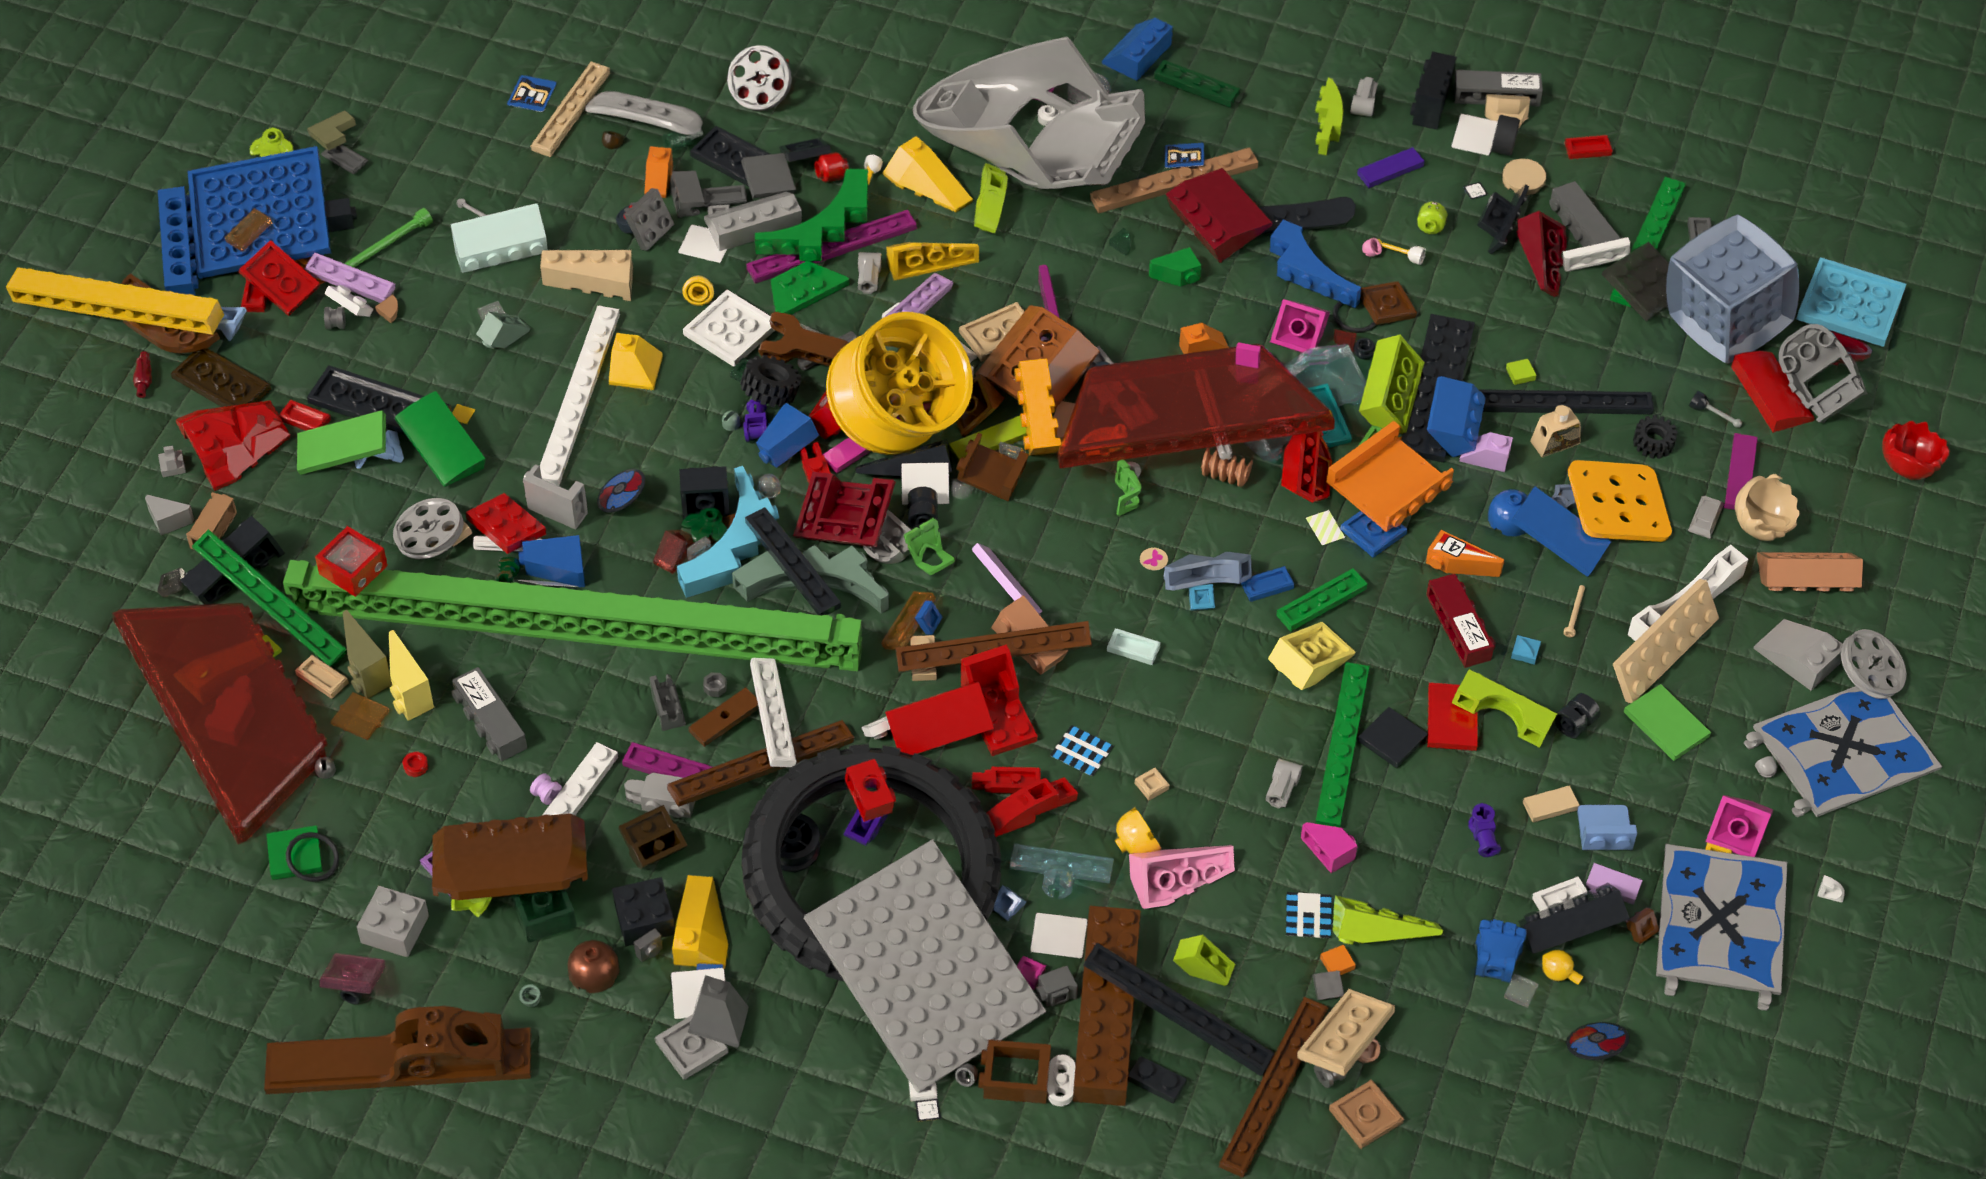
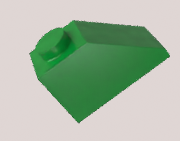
(1176, 268)

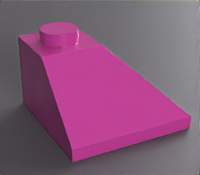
(1299, 326)
(1739, 825)

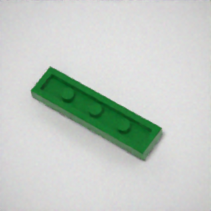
(1321, 599)

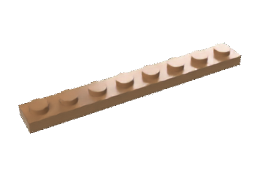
(1163, 182)

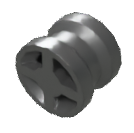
(334, 318)
(1327, 1077)

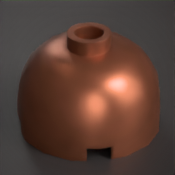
(593, 966)

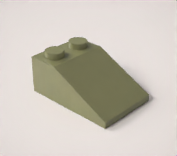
(366, 660)

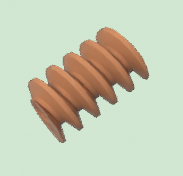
(1225, 468)

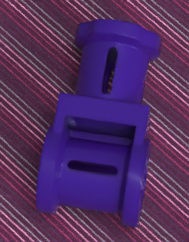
(755, 421)
(1483, 829)

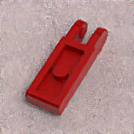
(815, 464)

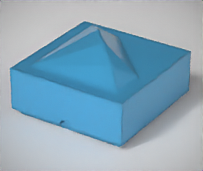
(1201, 597)
(1525, 649)

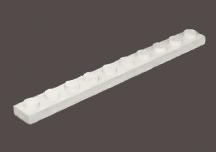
(578, 394)

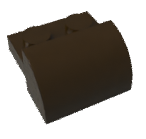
(652, 837)

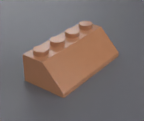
(1810, 570)

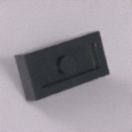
(1156, 1079)

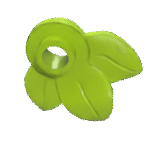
(266, 146)

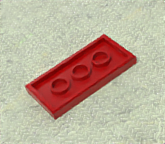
(939, 719)

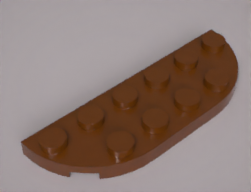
(167, 338)

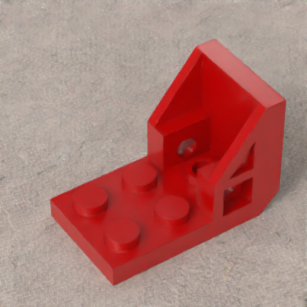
(1001, 693)

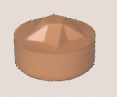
(1371, 1052)

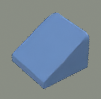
(1008, 903)

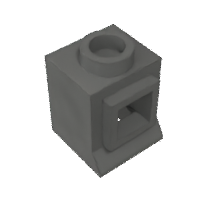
(1056, 987)

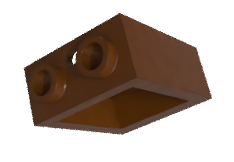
(1015, 1091)

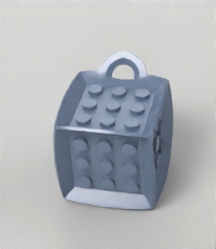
(1732, 288)

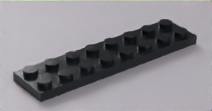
(1443, 355)

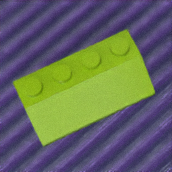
(1391, 383)

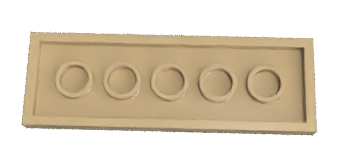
(1666, 641)

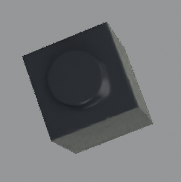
(340, 215)

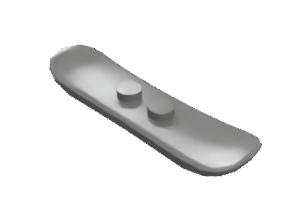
(646, 110)

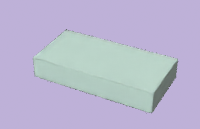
(1133, 646)

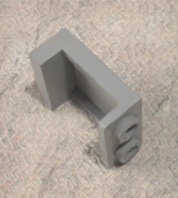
(553, 501)

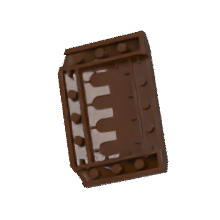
(509, 856)

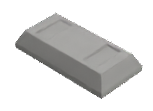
(1706, 516)

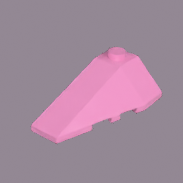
(1169, 874)

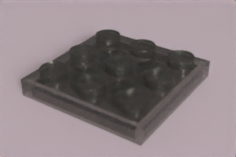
(1641, 280)

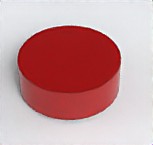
(415, 764)

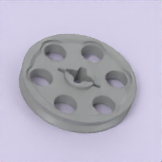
(436, 531)
(1880, 670)

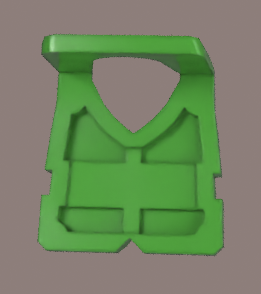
(1130, 484)
(923, 537)

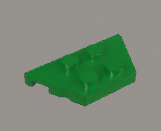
(804, 286)

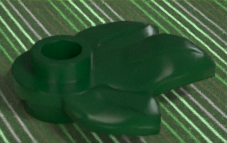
(703, 526)

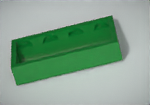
(440, 439)

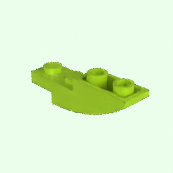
(1330, 116)
(991, 198)

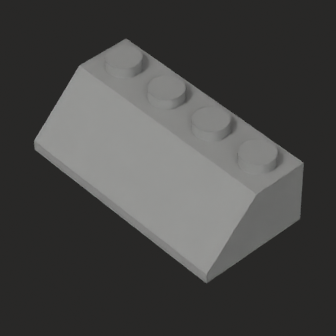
(740, 223)

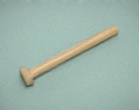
(1570, 631)

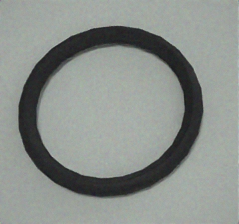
(1356, 330)
(305, 877)

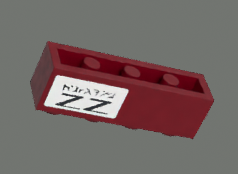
(1460, 620)

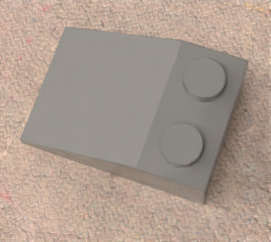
(1801, 652)

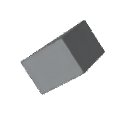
(168, 514)

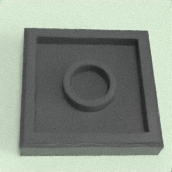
(768, 175)

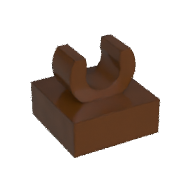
(1642, 925)

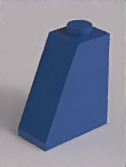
(785, 436)
(554, 560)

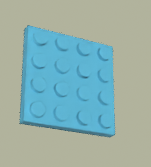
(1851, 301)

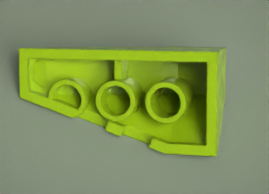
(1360, 923)

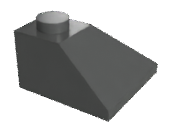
(719, 1012)

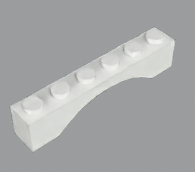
(1720, 574)

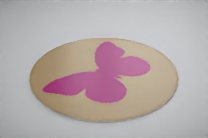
(1153, 558)

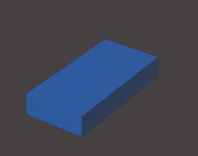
(1268, 584)

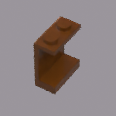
(990, 469)

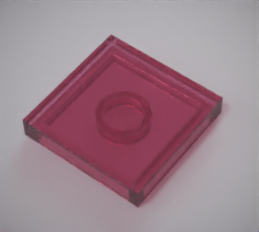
(352, 973)

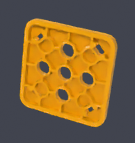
(1603, 518)

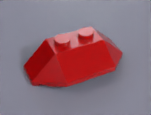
(1307, 466)

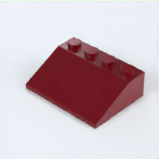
(1218, 212)

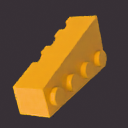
(1037, 407)

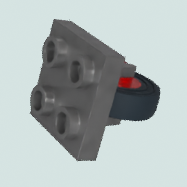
(646, 219)

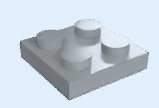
(688, 1051)

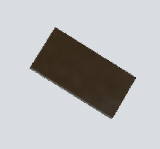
(219, 379)

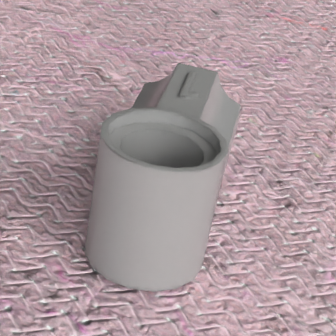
(1364, 100)
(868, 267)
(1285, 777)

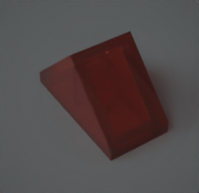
(673, 549)

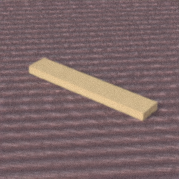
(570, 109)

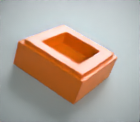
(1338, 959)

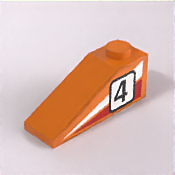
(1460, 557)

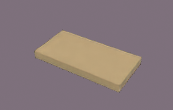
(1346, 1032)

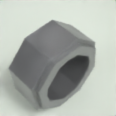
(715, 684)

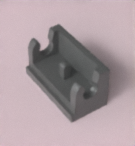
(686, 193)
(667, 703)

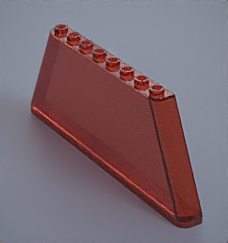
(1186, 406)
(226, 705)

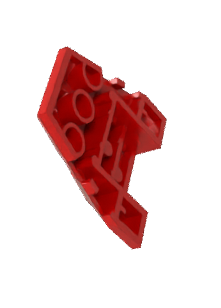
(233, 438)

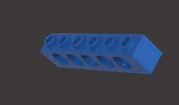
(176, 241)

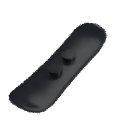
(1311, 215)

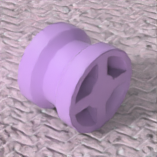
(545, 788)

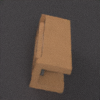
(215, 516)

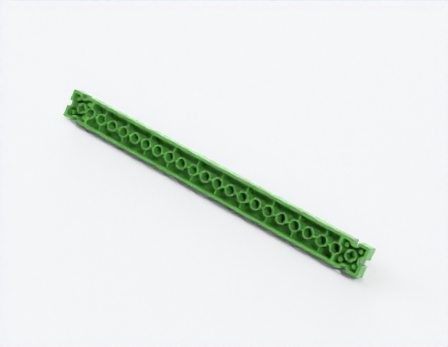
(585, 616)

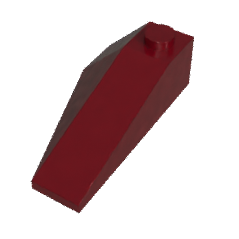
(1543, 244)

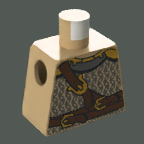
(1556, 431)

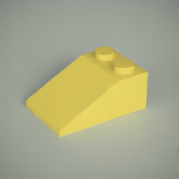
(1310, 654)
(409, 683)

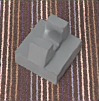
(171, 462)

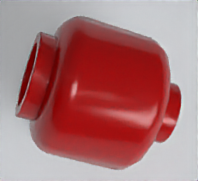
(831, 167)

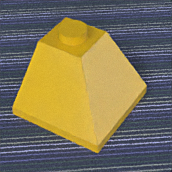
(634, 362)

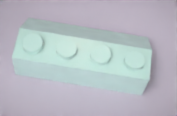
(499, 238)

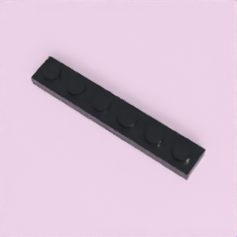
(792, 562)

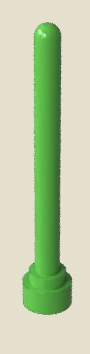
(421, 219)

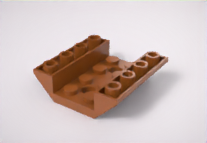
(1067, 353)

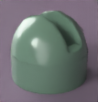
(732, 422)
(533, 991)

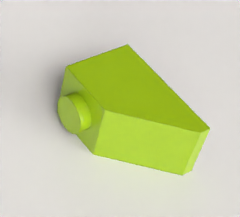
(1203, 960)

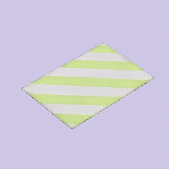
(1325, 527)

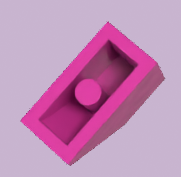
(1329, 844)

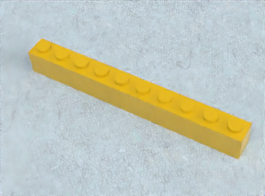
(115, 300)

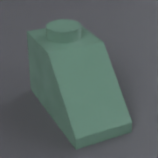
(501, 330)

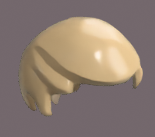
(1766, 508)

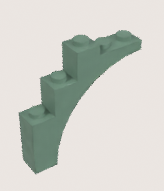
(843, 572)

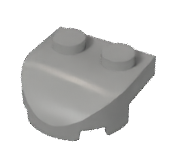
(891, 543)

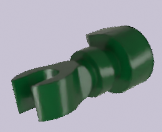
(509, 569)

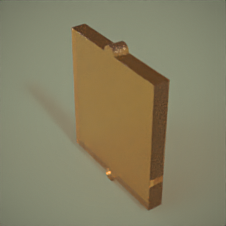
(360, 716)

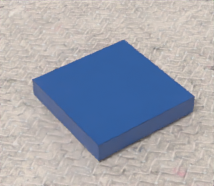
(1370, 535)

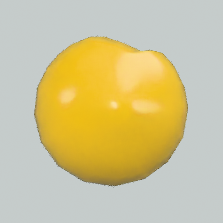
(1559, 966)

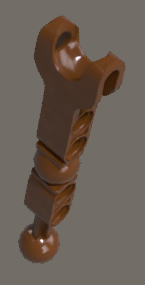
(800, 342)

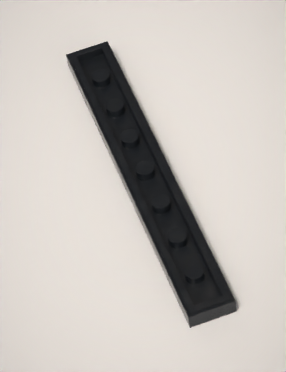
(1578, 401)
(1179, 1009)

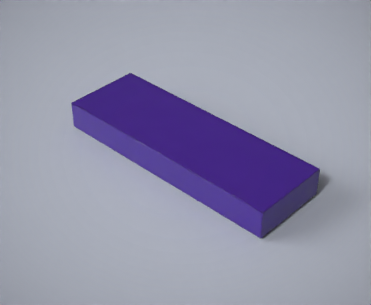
(1390, 167)

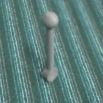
(462, 203)

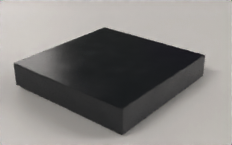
(805, 149)
(1392, 737)

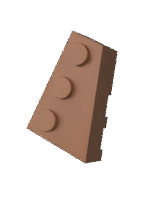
(1023, 616)

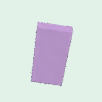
(1628, 885)

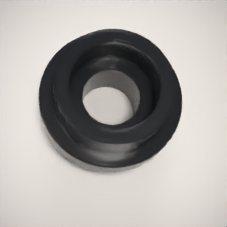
(1364, 348)

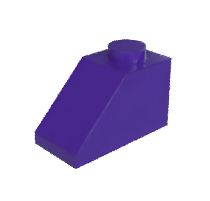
(864, 831)

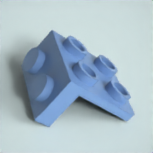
(1605, 827)

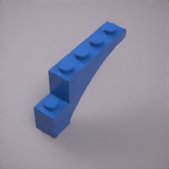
(1303, 268)

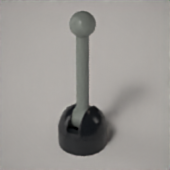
(1700, 402)

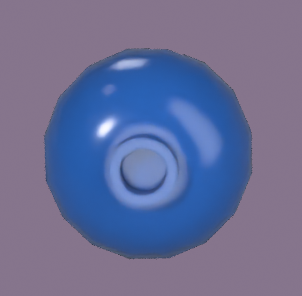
(1503, 510)

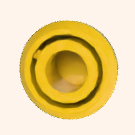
(698, 290)

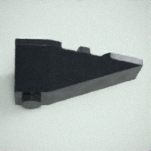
(930, 453)

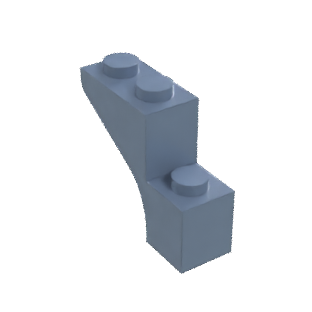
(1201, 570)

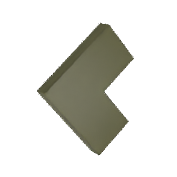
(329, 131)

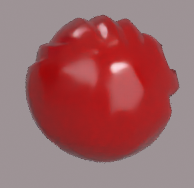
(1914, 450)

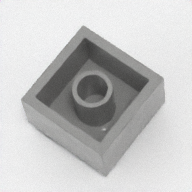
(392, 921)

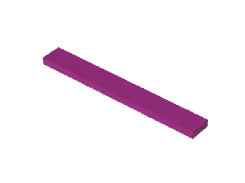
(854, 239)

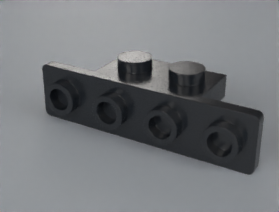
(1499, 216)

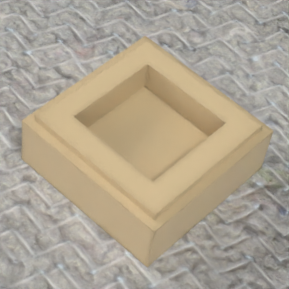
(1152, 784)

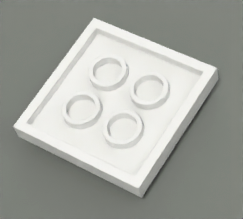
(729, 328)

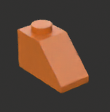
(659, 170)
(1201, 338)

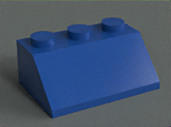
(1140, 48)
(1456, 415)

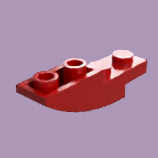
(1024, 805)

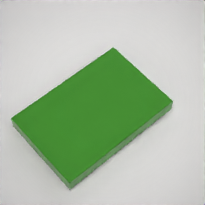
(1667, 722)

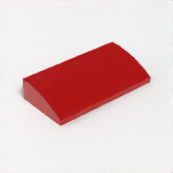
(1770, 390)

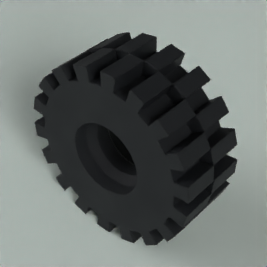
(770, 381)

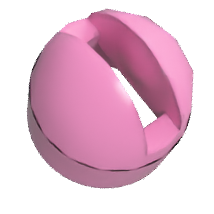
(1372, 247)

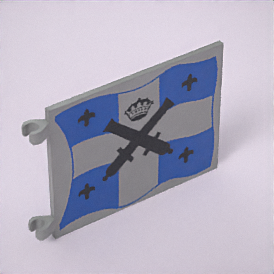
(1844, 749)
(1722, 921)

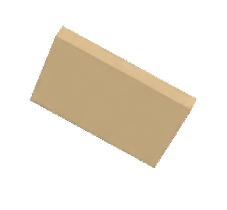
(988, 331)

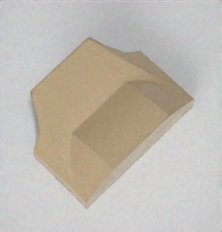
(1507, 105)

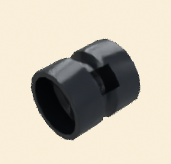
(922, 506)
(1577, 715)

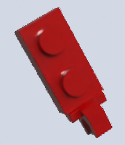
(1005, 779)

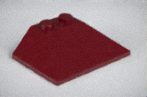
(844, 510)

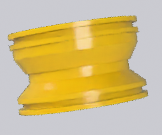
(863, 397)

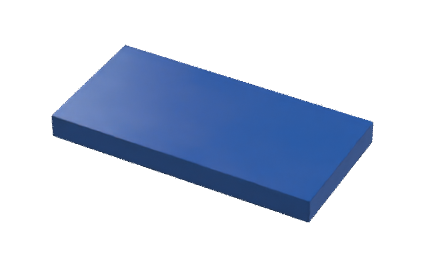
(1559, 531)

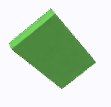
(341, 442)

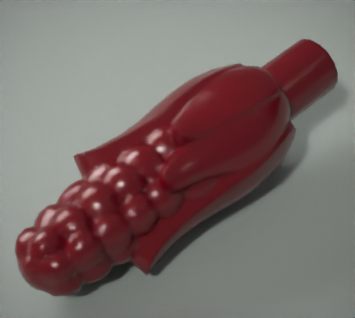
(142, 376)

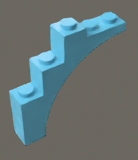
(716, 565)

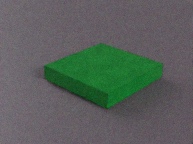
(304, 855)

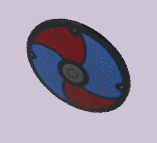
(621, 490)
(1597, 1040)

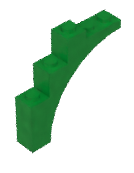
(827, 226)

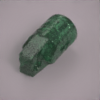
(678, 140)

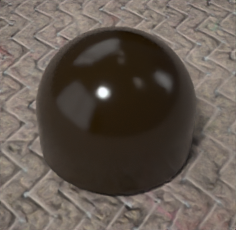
(612, 140)

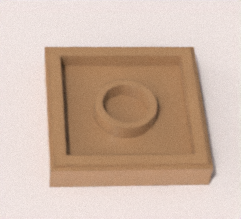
(1366, 1114)

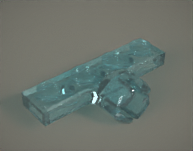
(1061, 867)

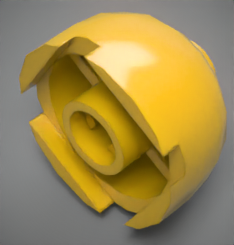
(1135, 834)

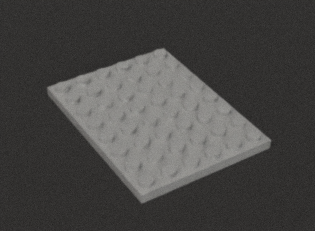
(924, 965)

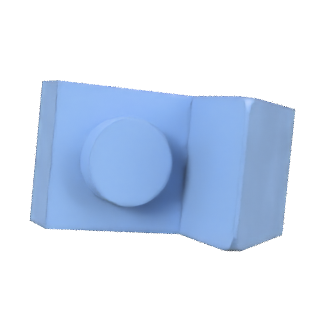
(231, 320)

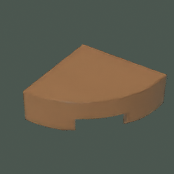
(388, 308)

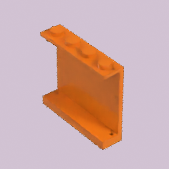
(1387, 478)

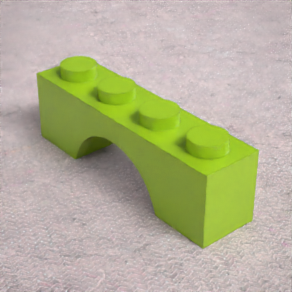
(1482, 693)

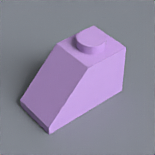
(1490, 452)

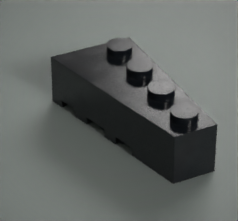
(1433, 90)
(251, 543)
(1574, 918)

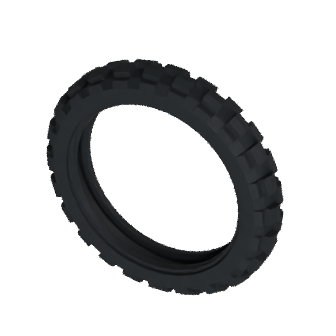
(825, 775)

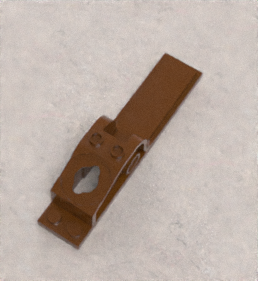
(421, 1050)

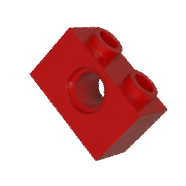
(870, 804)

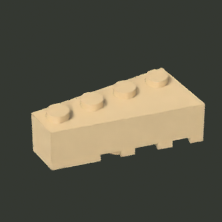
(589, 270)

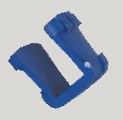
(1498, 949)

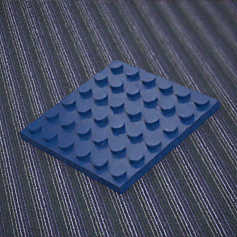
(278, 185)

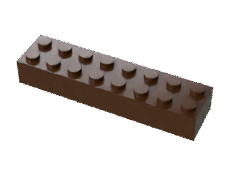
(1105, 1012)

